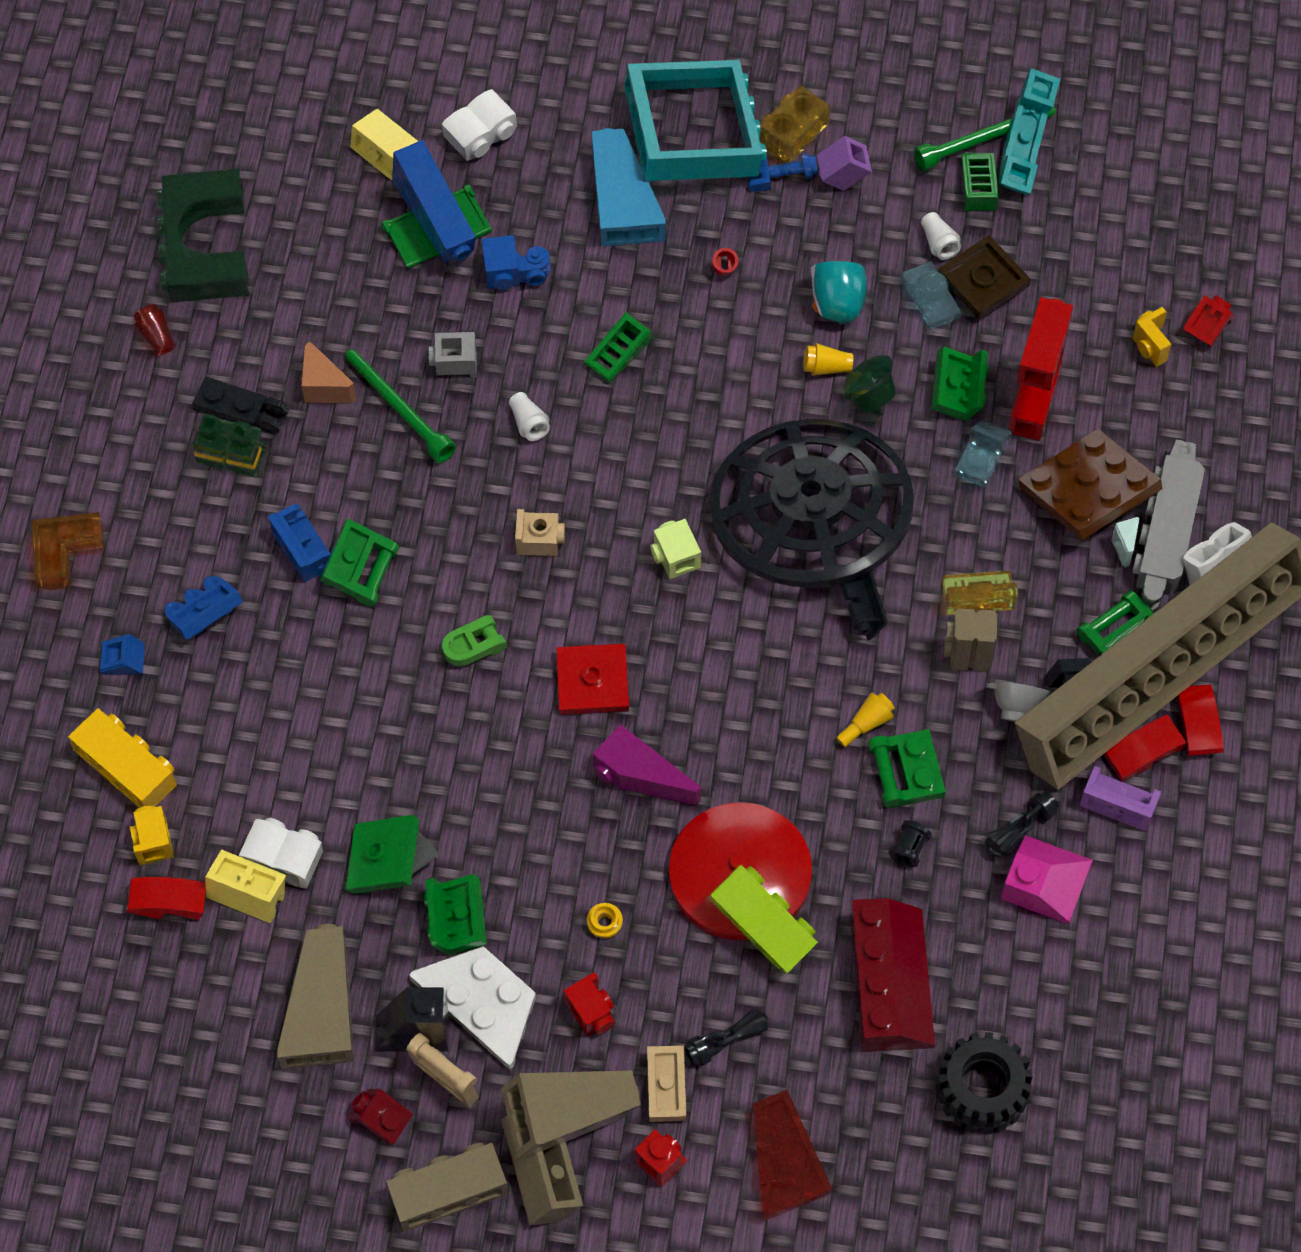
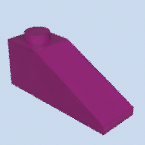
(640, 769)

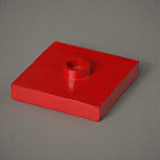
(592, 679)

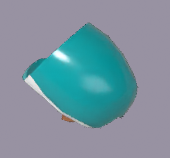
(838, 290)

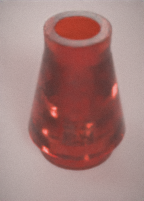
(154, 328)

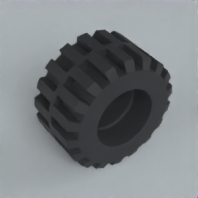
(990, 1055)

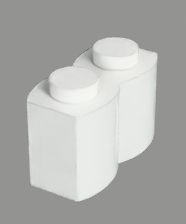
(479, 125)
(1211, 552)
(283, 850)

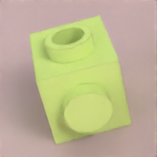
(676, 548)

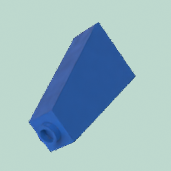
(432, 202)

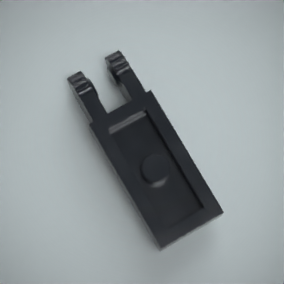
(239, 404)

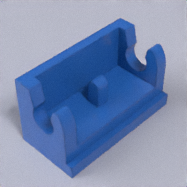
(299, 541)

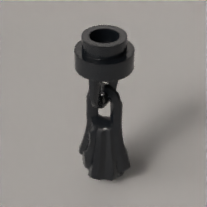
(1003, 840)
(751, 1024)

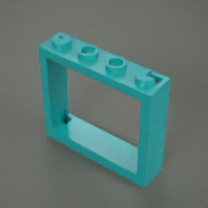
(693, 164)

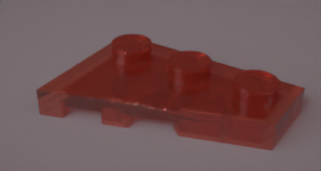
(786, 1158)

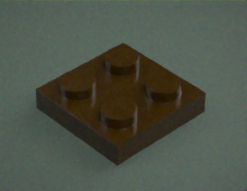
(984, 277)

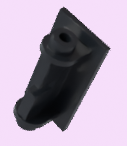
(868, 612)

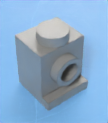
(454, 354)

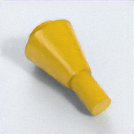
(873, 713)

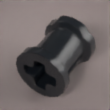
(910, 843)

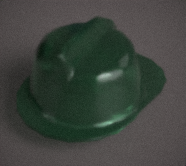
(871, 385)

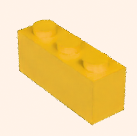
(123, 759)

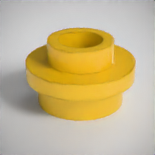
(600, 911)

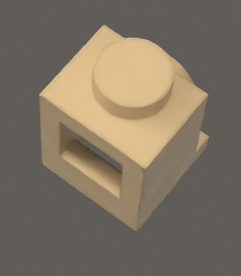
(538, 533)

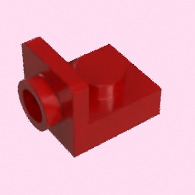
(1209, 319)

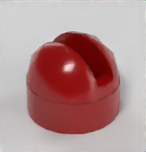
(732, 261)

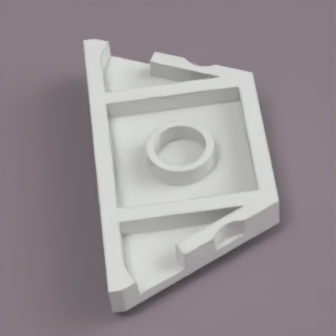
(483, 999)

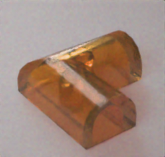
(54, 540)

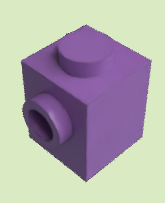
(844, 163)

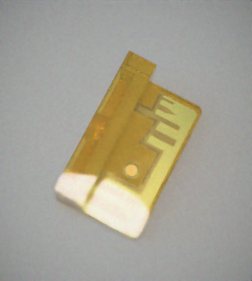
(980, 591)

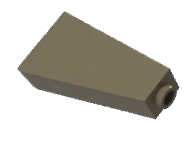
(319, 1008)
(565, 1105)

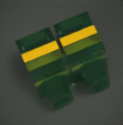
(230, 445)

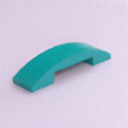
(1026, 131)

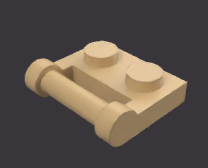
(442, 1070)

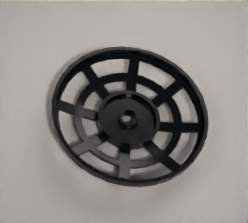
(814, 511)

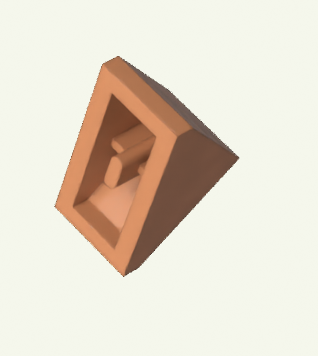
(323, 380)

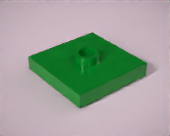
(382, 854)

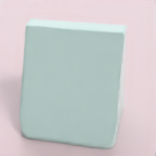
(1124, 539)

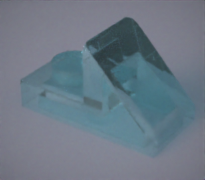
(982, 452)

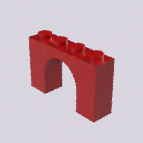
(1040, 367)

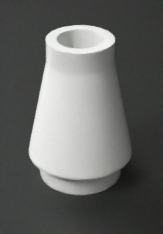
(941, 237)
(529, 417)

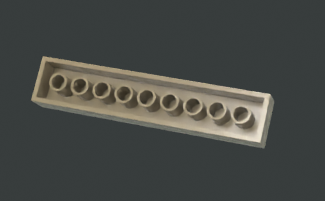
(1162, 656)

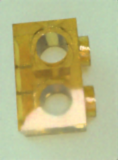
(799, 127)

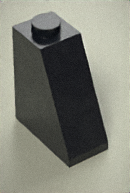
(410, 1013)

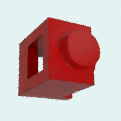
(590, 1006)
(659, 1157)

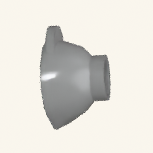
(1016, 698)

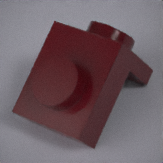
(379, 1114)

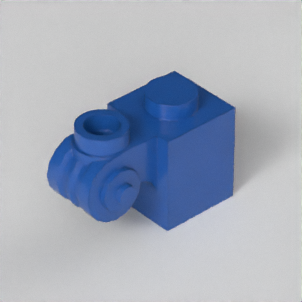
(508, 268)

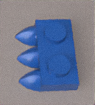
(202, 606)

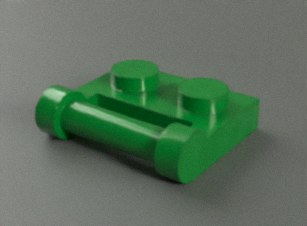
(349, 559)
(1129, 603)
(918, 767)

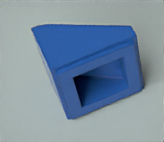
(122, 656)

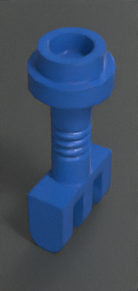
(762, 182)

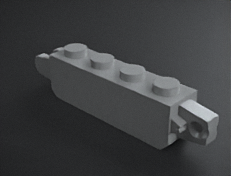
(1170, 525)

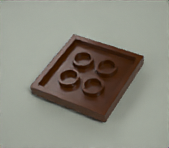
(1090, 484)

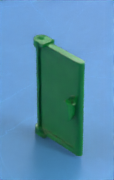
(412, 240)

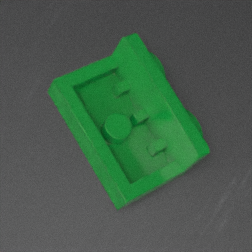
(959, 383)
(455, 914)

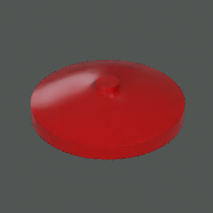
(730, 837)

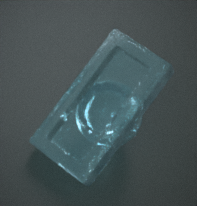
(931, 295)

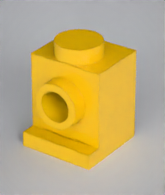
(151, 835)

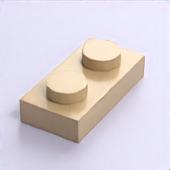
(666, 1083)

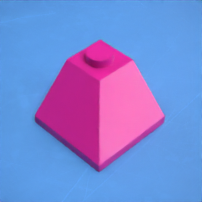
(1046, 879)

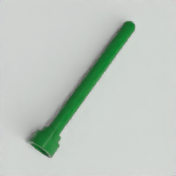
(929, 155)
(439, 446)

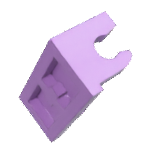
(1119, 800)

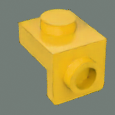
(1150, 339)

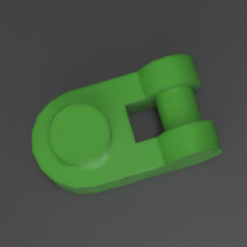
(462, 648)

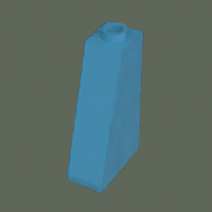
(624, 198)

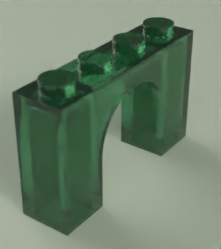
(185, 201)

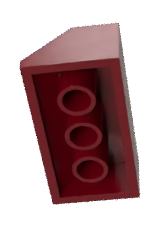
(891, 975)

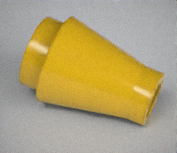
(826, 360)

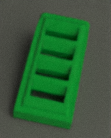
(979, 200)
(618, 332)

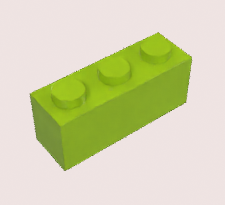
(763, 918)

